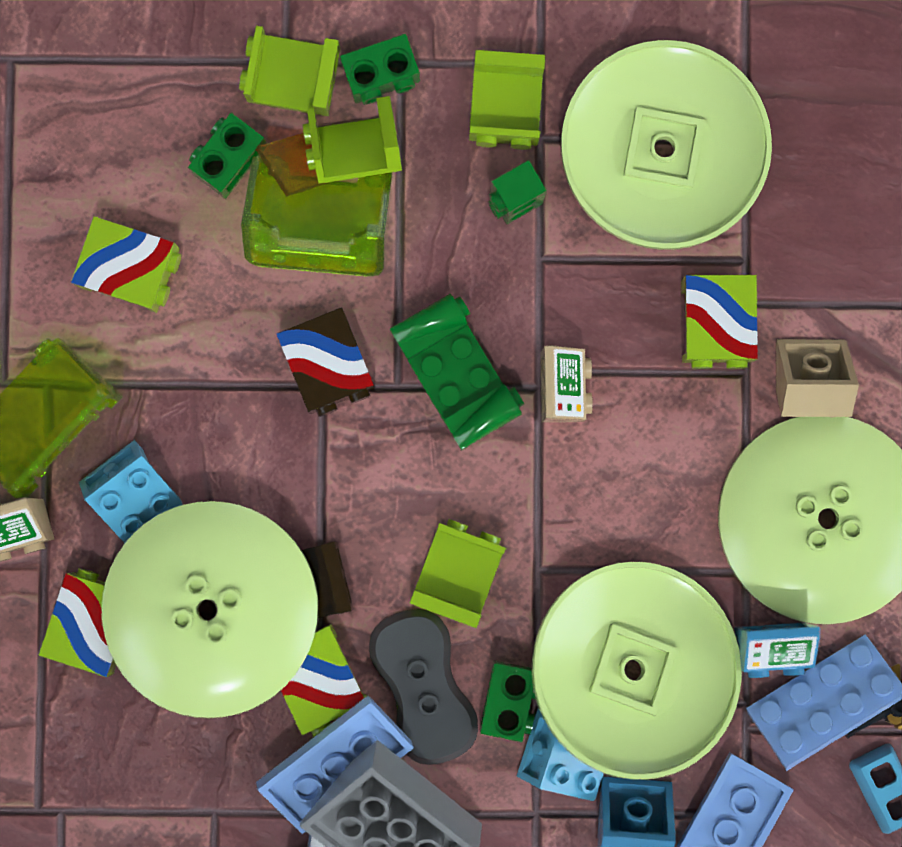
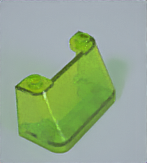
(320, 229)
(46, 412)

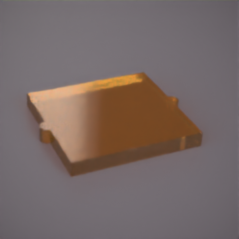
(289, 164)

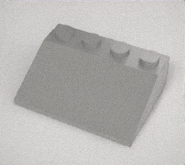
(388, 805)

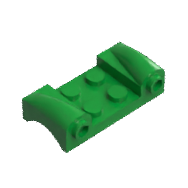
(456, 371)

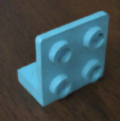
(127, 491)
(553, 768)

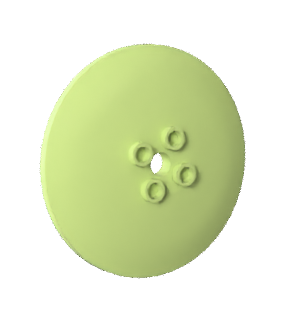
(675, 96)
(773, 525)
(261, 598)
(685, 680)

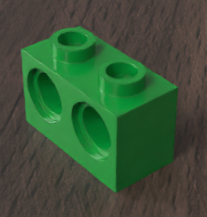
(376, 60)
(235, 160)
(516, 193)
(499, 700)

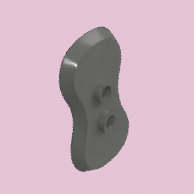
(414, 659)

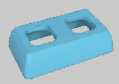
(878, 797)

